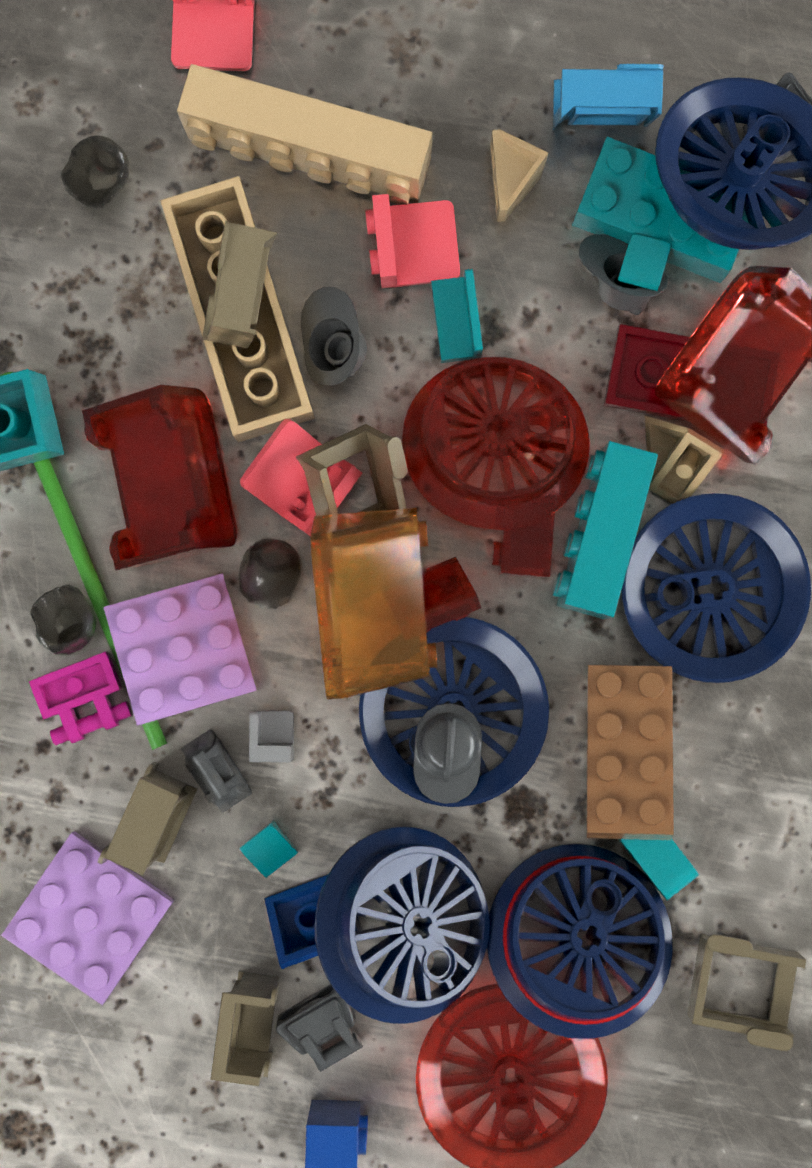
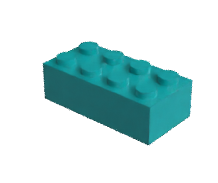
(630, 199)
(27, 420)
(606, 530)

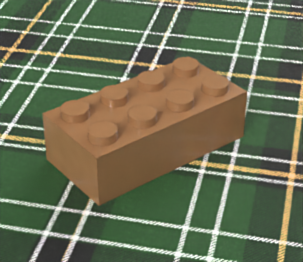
(630, 752)

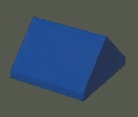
(293, 922)

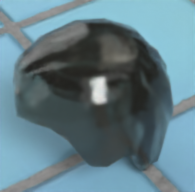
(96, 171)
(269, 573)
(64, 620)

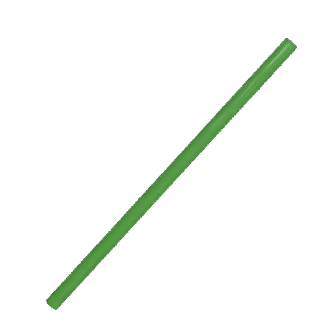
(86, 569)

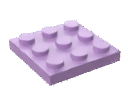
(179, 649)
(87, 918)

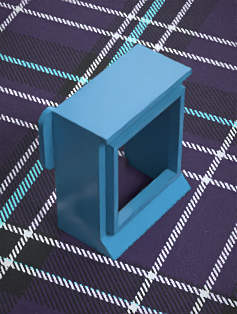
(609, 96)

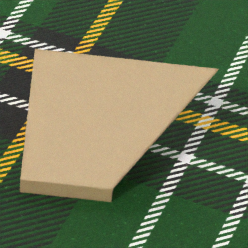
(515, 169)
(681, 461)

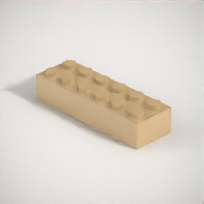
(305, 135)
(256, 382)

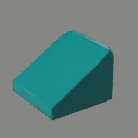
(644, 261)
(268, 849)

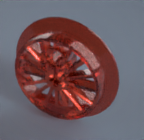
(432, 459)
(521, 1149)

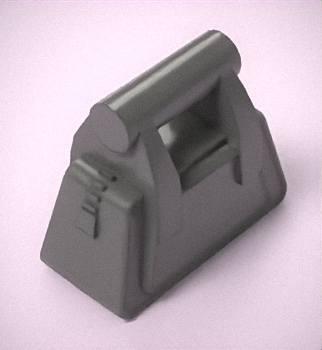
(215, 771)
(318, 1021)

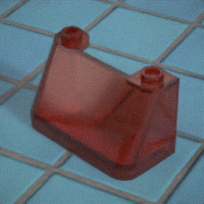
(743, 359)
(165, 475)

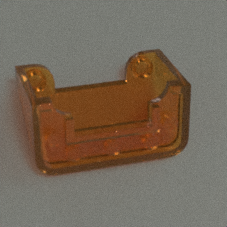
(370, 600)

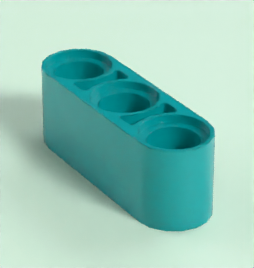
(662, 864)

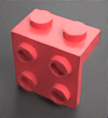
(213, 34)
(412, 242)
(281, 482)

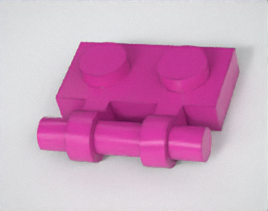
(75, 686)

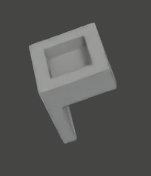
(271, 736)

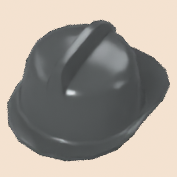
(604, 259)
(331, 336)
(447, 753)

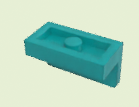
(457, 318)

